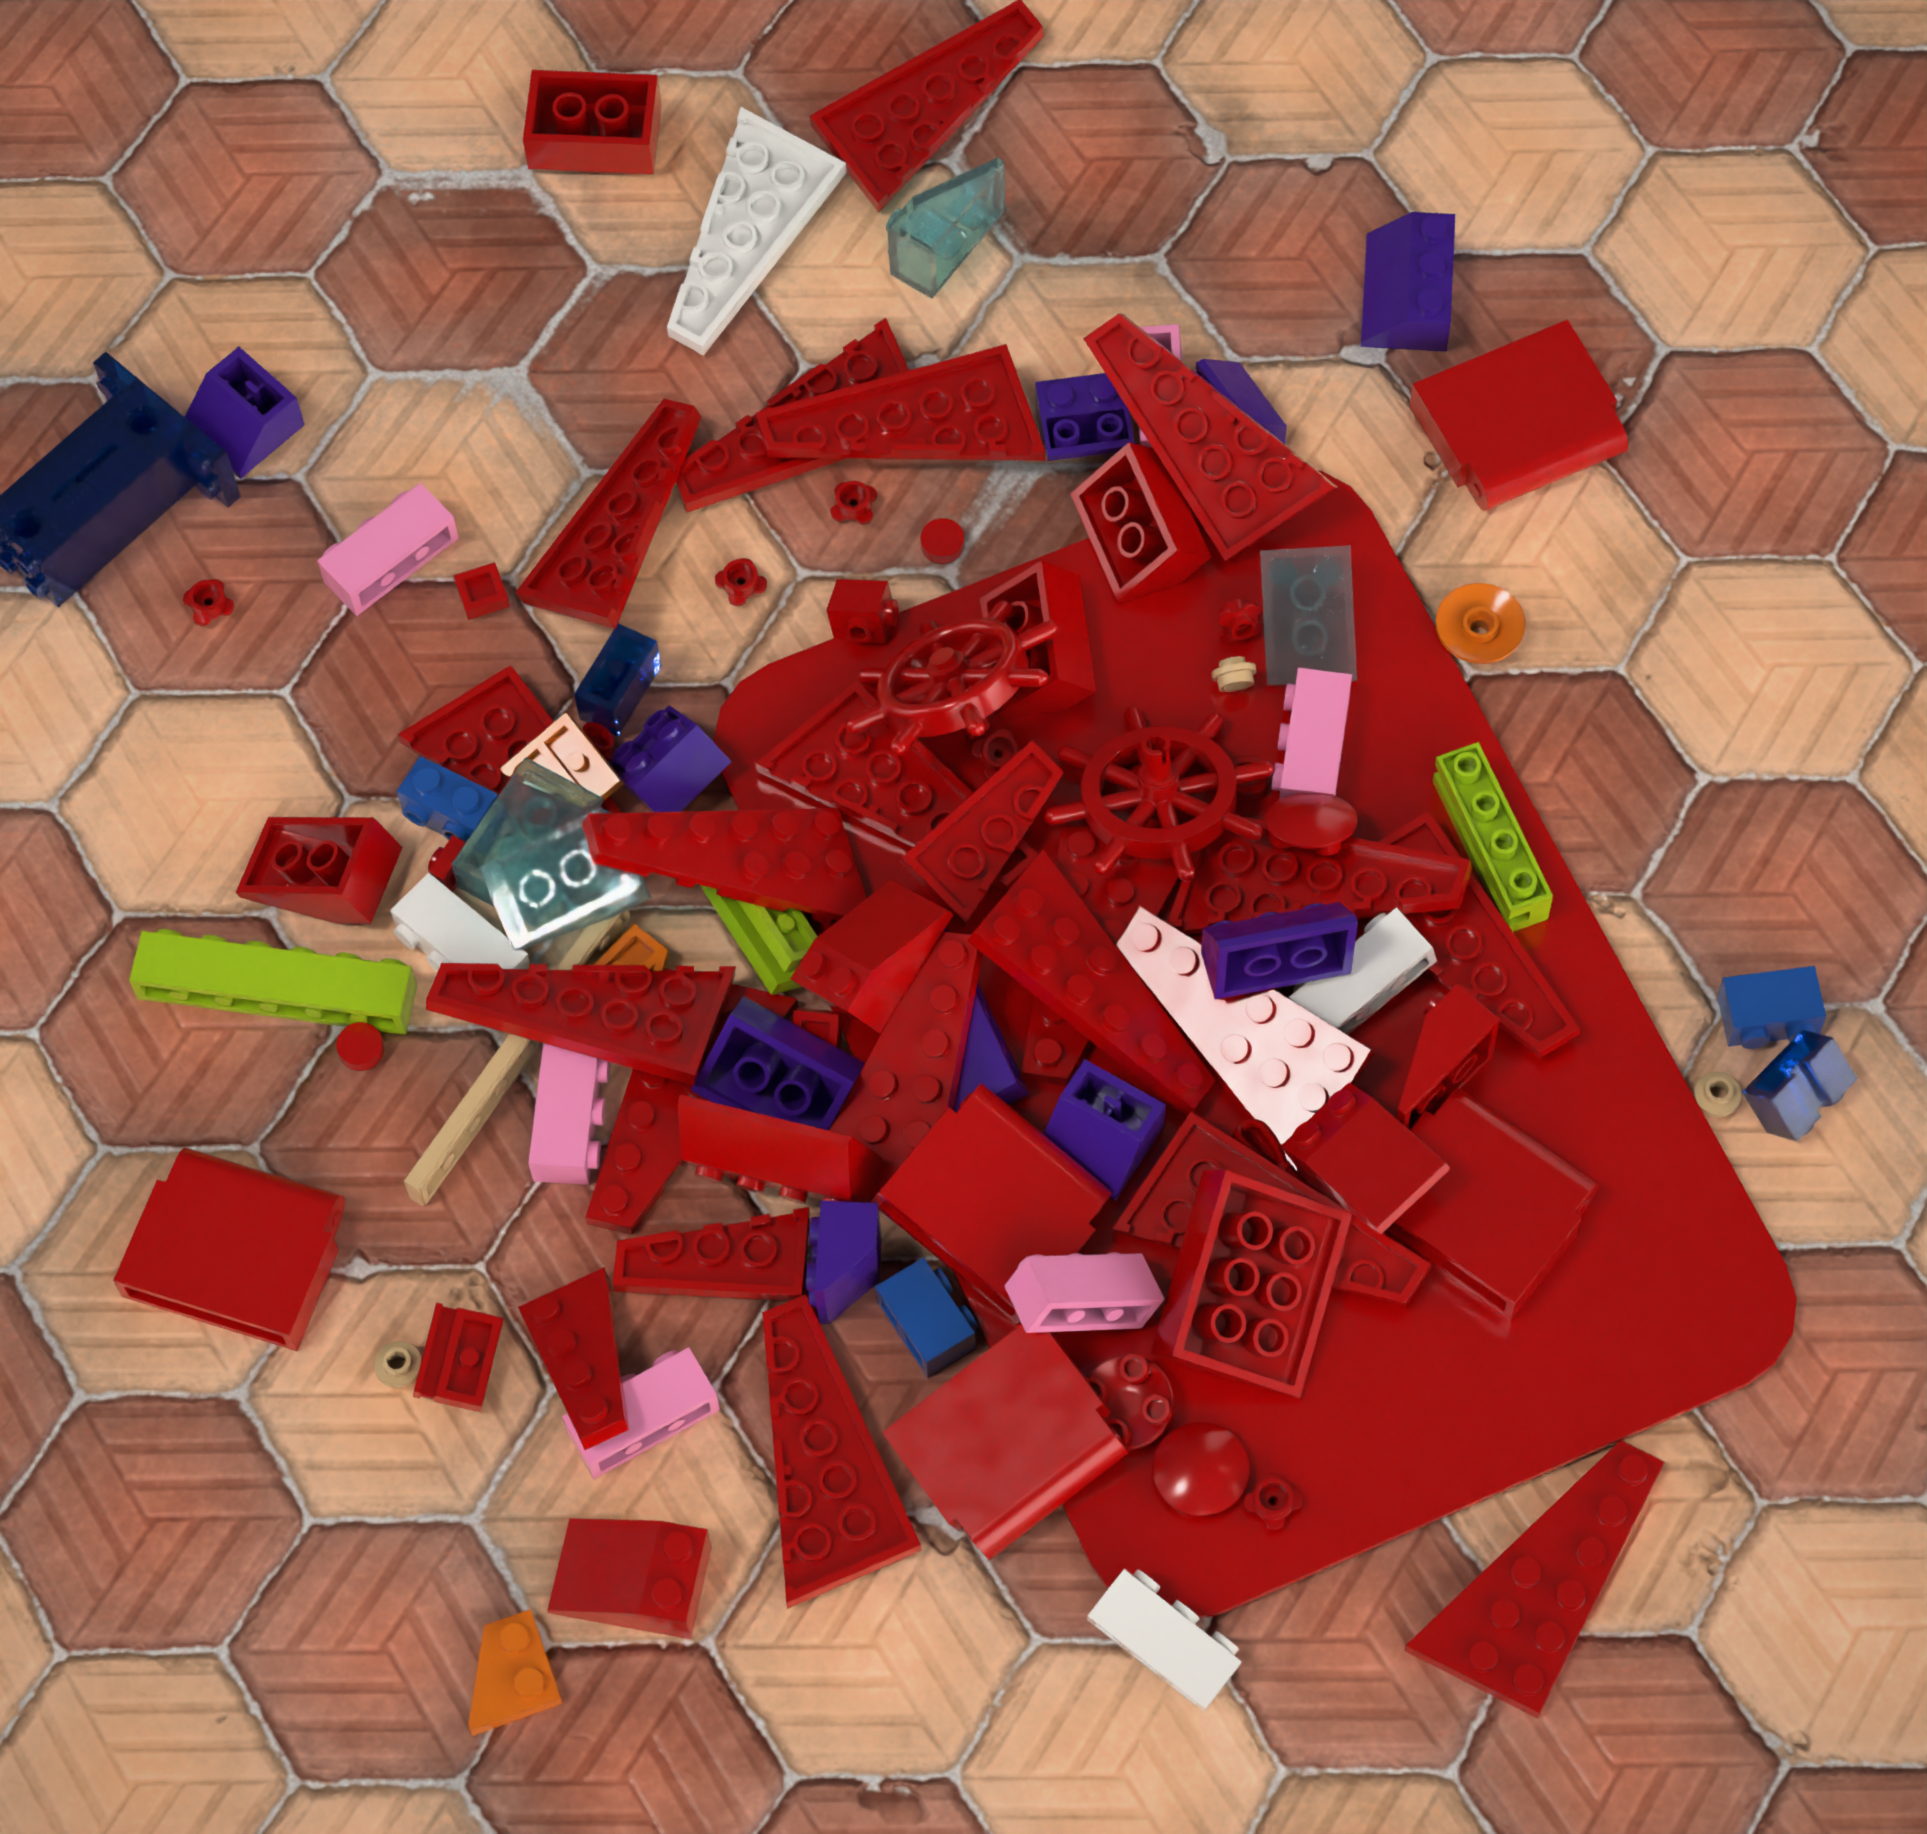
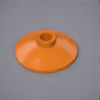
(1482, 607)

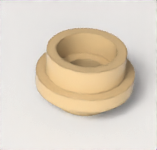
(1234, 674)
(1716, 1106)
(397, 1377)

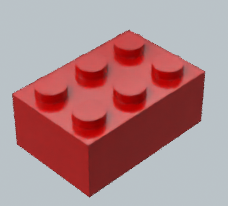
(592, 122)

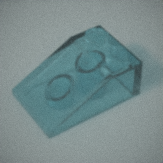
(944, 226)
(1307, 612)
(526, 809)
(556, 887)

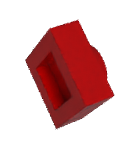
(481, 591)
(441, 861)
(821, 1023)

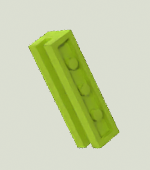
(1492, 837)
(768, 938)

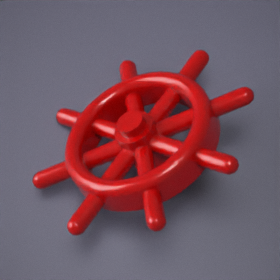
(952, 678)
(1159, 793)

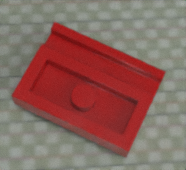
(458, 1357)

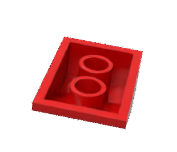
(321, 867)
(873, 953)
(1450, 1050)
(1363, 1158)
(632, 1574)

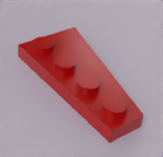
(976, 840)
(724, 1261)
(581, 1354)

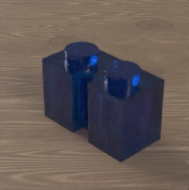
(1799, 1082)

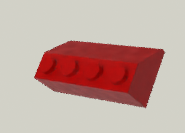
(774, 1154)

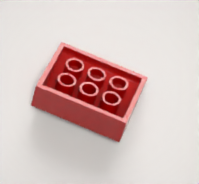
(1251, 1283)

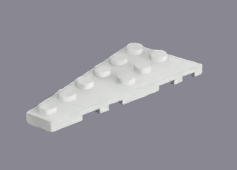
(753, 215)

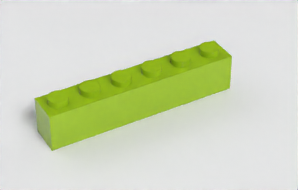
(273, 981)

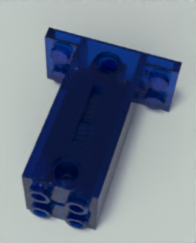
(105, 486)

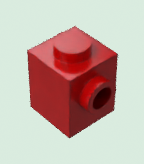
(862, 610)

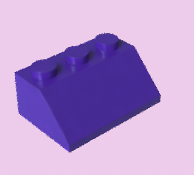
(1409, 283)
(1279, 949)
(776, 1069)

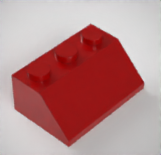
(1139, 524)
(1038, 596)

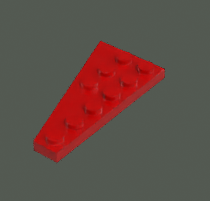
(937, 411)
(831, 1484)

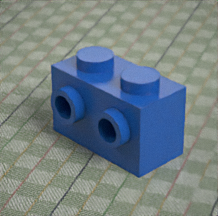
(443, 800)

